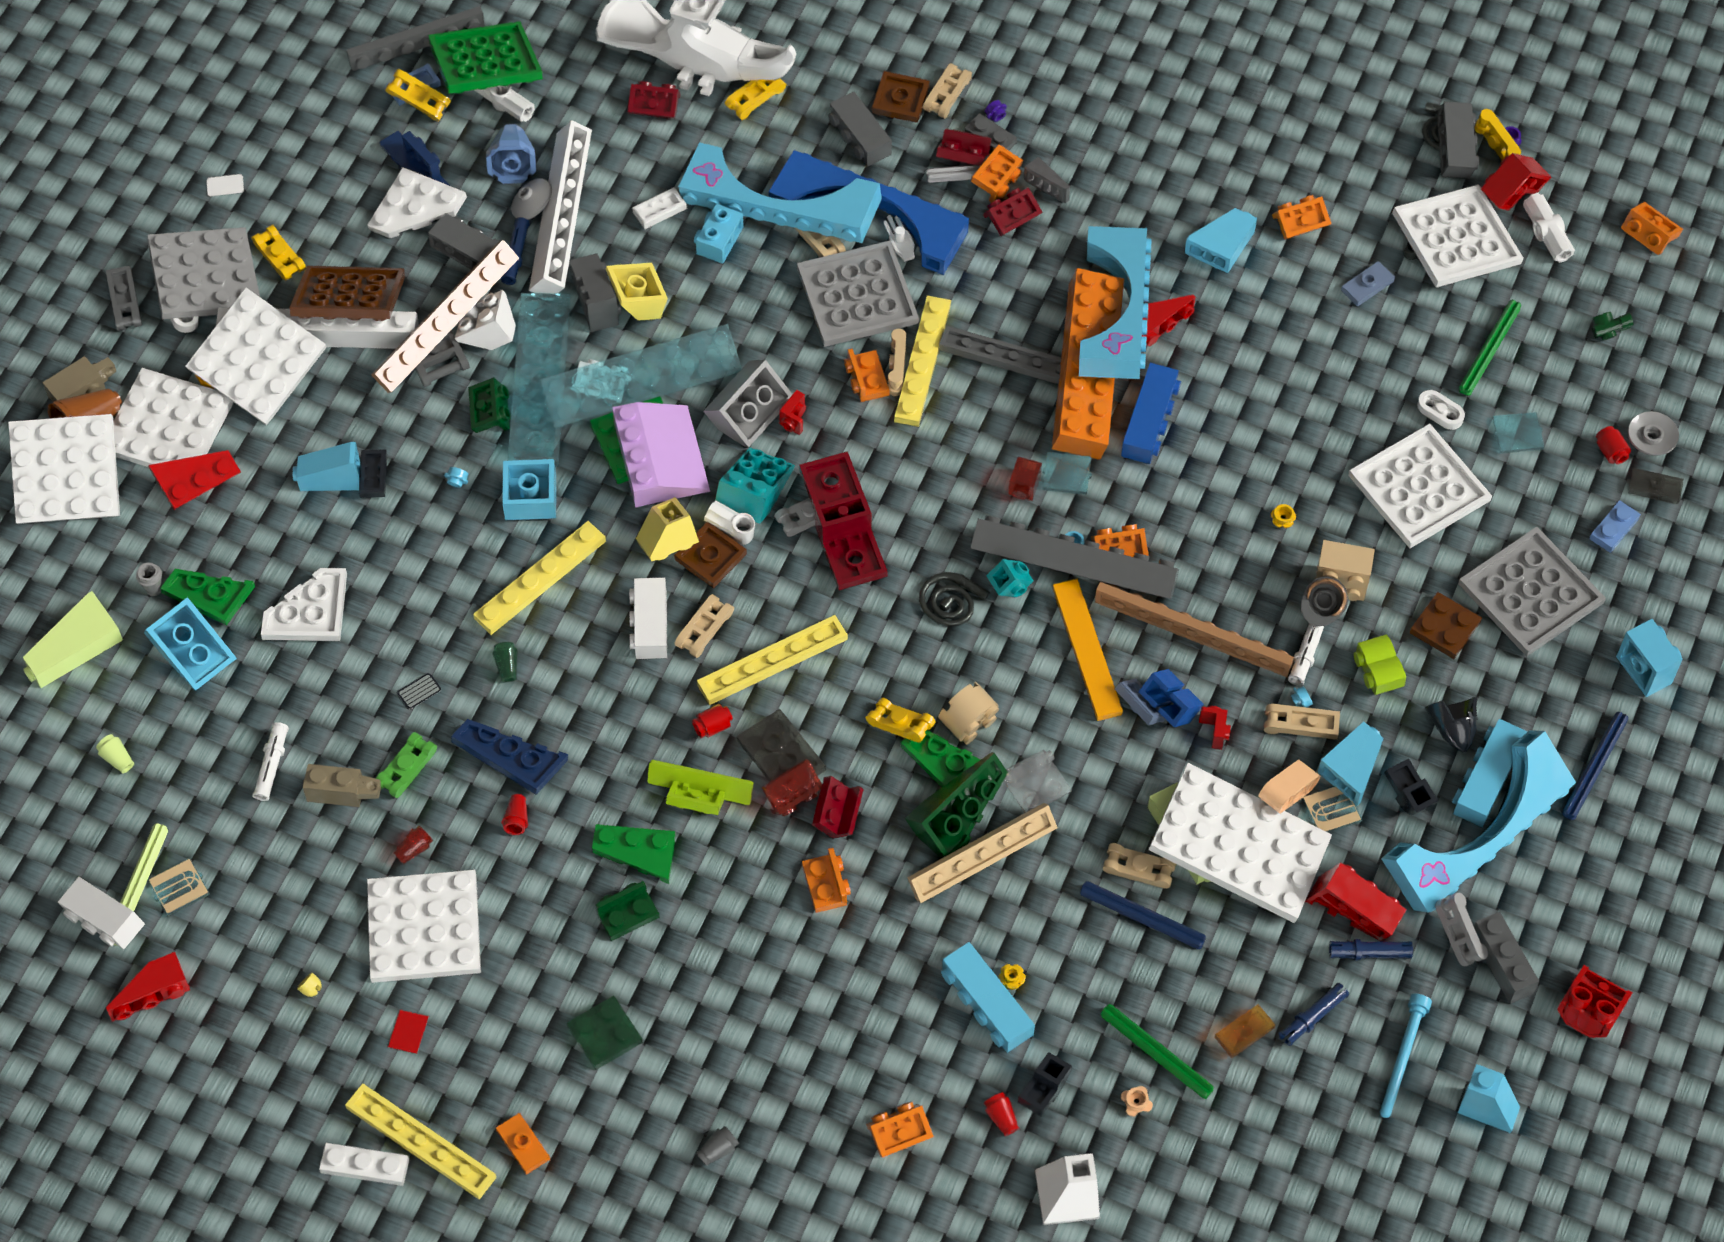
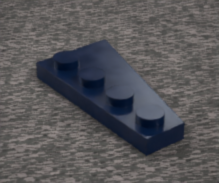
(520, 761)

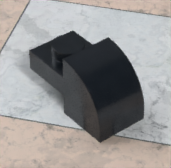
(1411, 791)
(1045, 1084)

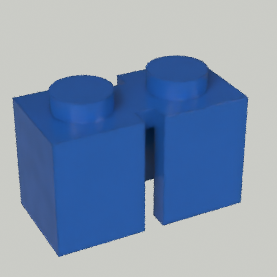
(1164, 688)

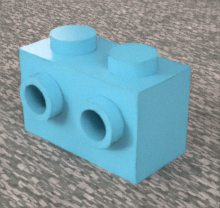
(718, 233)

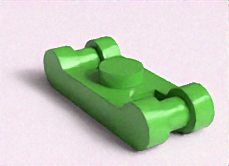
(406, 765)

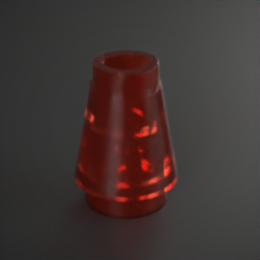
(413, 844)

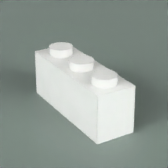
(649, 618)
(100, 914)

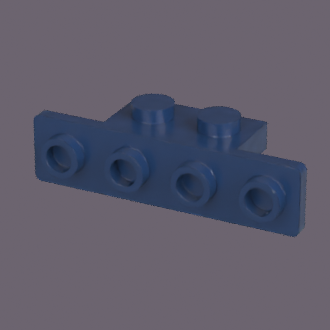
(412, 154)

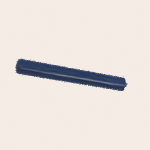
(1595, 766)
(1143, 915)

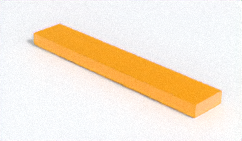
(1087, 650)

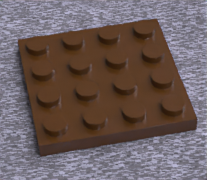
(347, 292)

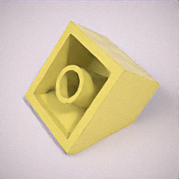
(638, 289)

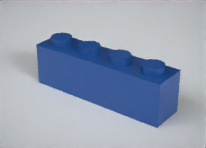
(1150, 413)

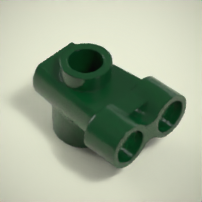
(1607, 327)

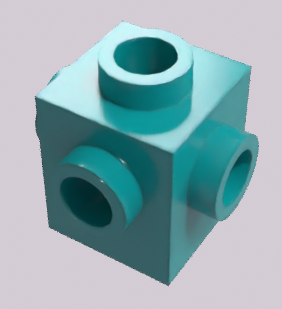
(1010, 578)

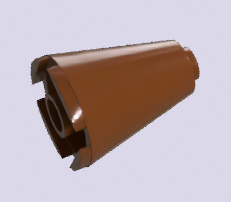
(88, 404)

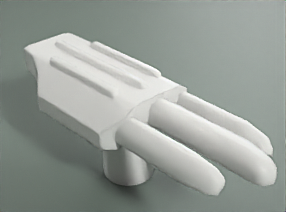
(901, 239)

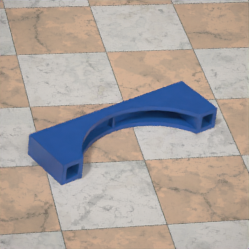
(933, 227)

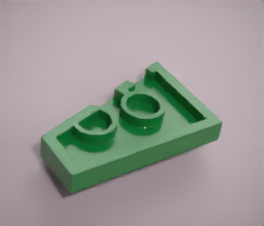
(210, 595)
(939, 758)
(638, 847)

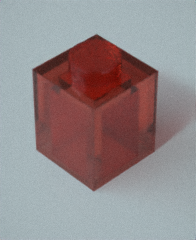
(1025, 478)

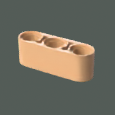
(1289, 786)

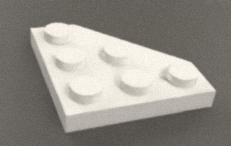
(414, 203)
(309, 610)

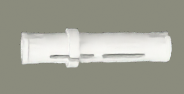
(1304, 658)
(273, 751)

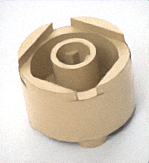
(968, 712)

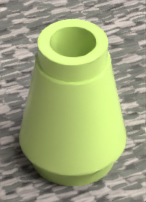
(114, 752)

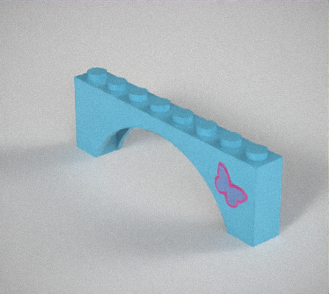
(838, 214)
(1119, 348)
(1536, 783)

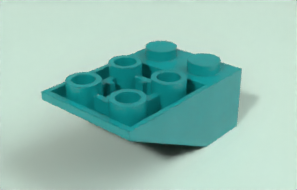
(754, 483)

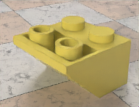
(666, 530)

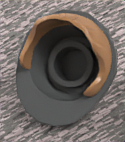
(1324, 601)

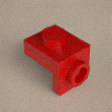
(1216, 716)

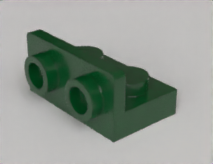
(489, 405)
(626, 910)

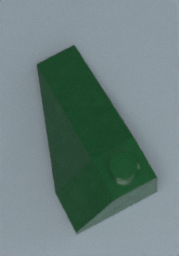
(952, 812)

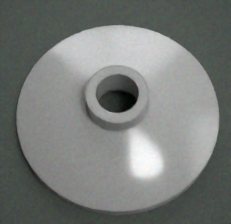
(531, 199)
(1653, 425)

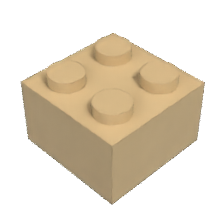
(1347, 564)

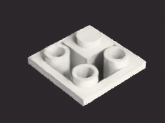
(487, 323)
(1068, 1190)

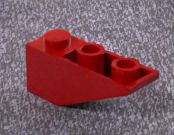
(1165, 315)
(153, 984)

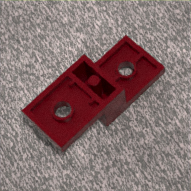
(843, 520)

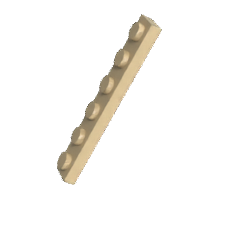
(982, 852)

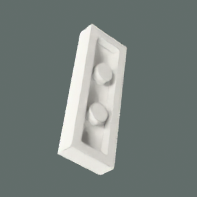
(364, 1164)

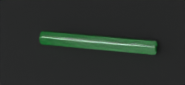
(1489, 347)
(1157, 1051)

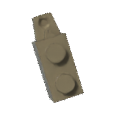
(79, 379)
(339, 785)

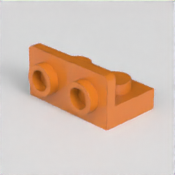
(998, 172)
(1303, 217)
(1650, 227)
(867, 375)
(1130, 540)
(825, 881)
(899, 1129)

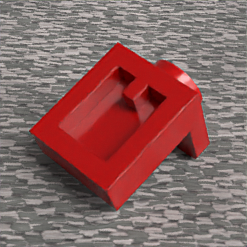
(792, 412)

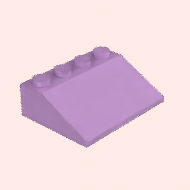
(659, 452)

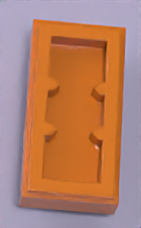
(523, 1143)

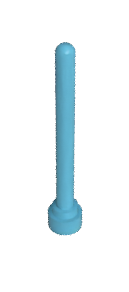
(1419, 1006)

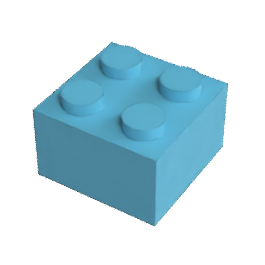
(529, 489)
(1649, 657)

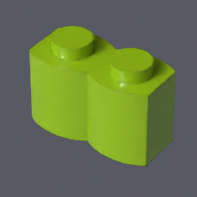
(1380, 664)

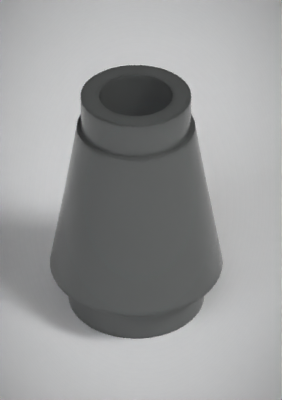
(717, 1146)

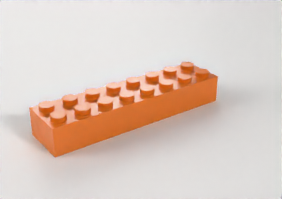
(1086, 402)

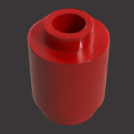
(1613, 445)
(712, 721)

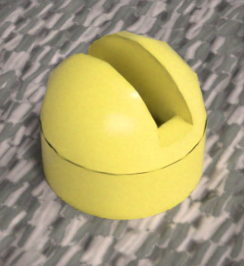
(310, 985)

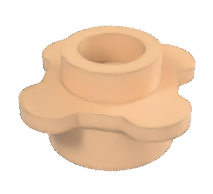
(1136, 1093)

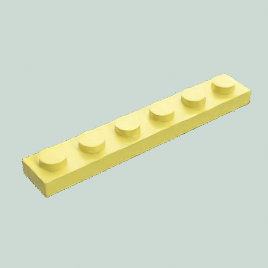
(922, 361)
(539, 577)
(772, 660)
(421, 1141)

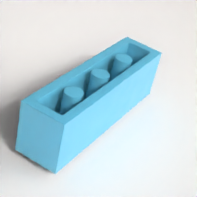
(1489, 773)
(987, 997)

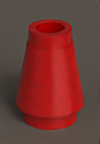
(515, 816)
(1002, 1113)

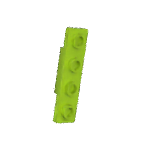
(698, 788)

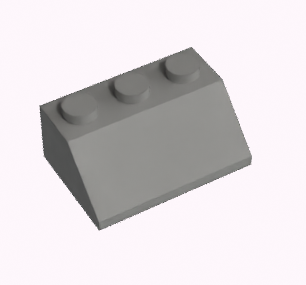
(749, 402)

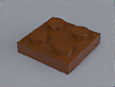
(900, 96)
(712, 556)
(1445, 625)

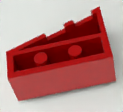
(1358, 901)

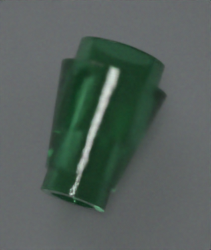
(506, 657)

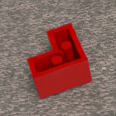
(1513, 179)

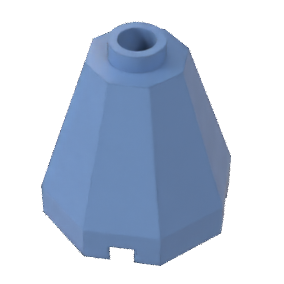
(511, 155)

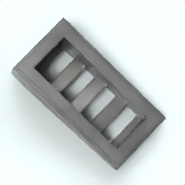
(1044, 178)

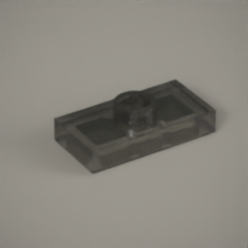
(1656, 486)

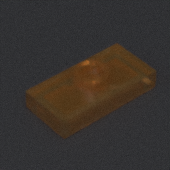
(1244, 1031)

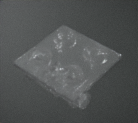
(1036, 781)

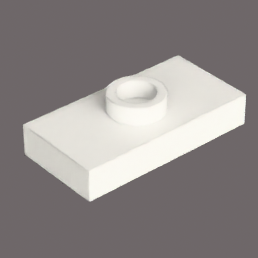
(659, 208)

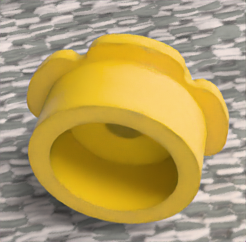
(1286, 511)
(1012, 983)

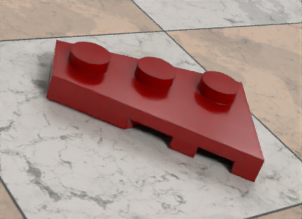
(193, 476)

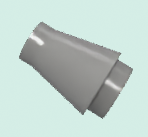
(150, 578)

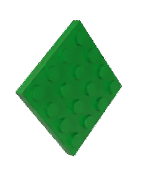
(485, 57)

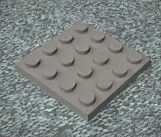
(201, 270)
(857, 293)
(1531, 591)

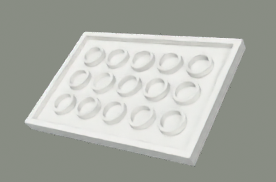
(1240, 842)

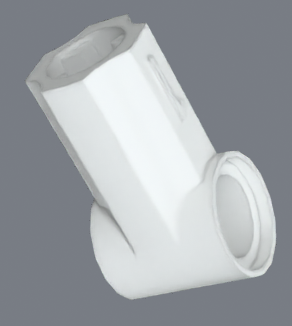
(729, 521)

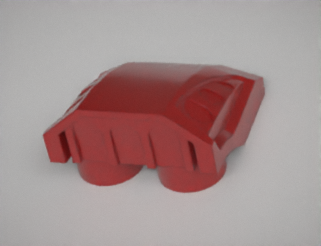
(1593, 1004)

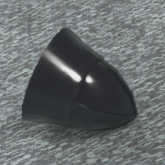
(1455, 722)

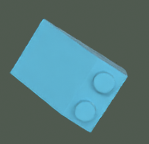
(190, 644)

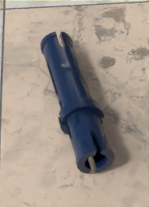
(516, 244)
(1362, 949)
(1305, 1021)

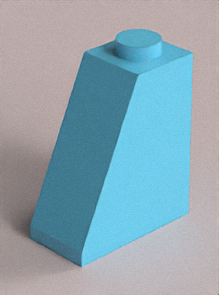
(1222, 239)
(329, 469)
(1352, 762)
(1490, 1099)

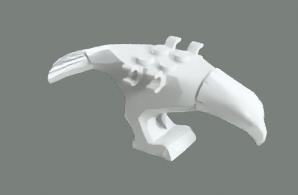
(693, 42)

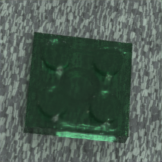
(604, 1032)

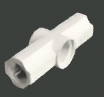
(507, 100)
(1548, 227)

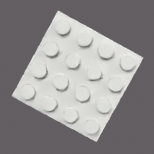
(1457, 235)
(256, 356)
(167, 419)
(64, 468)
(1420, 485)
(423, 926)

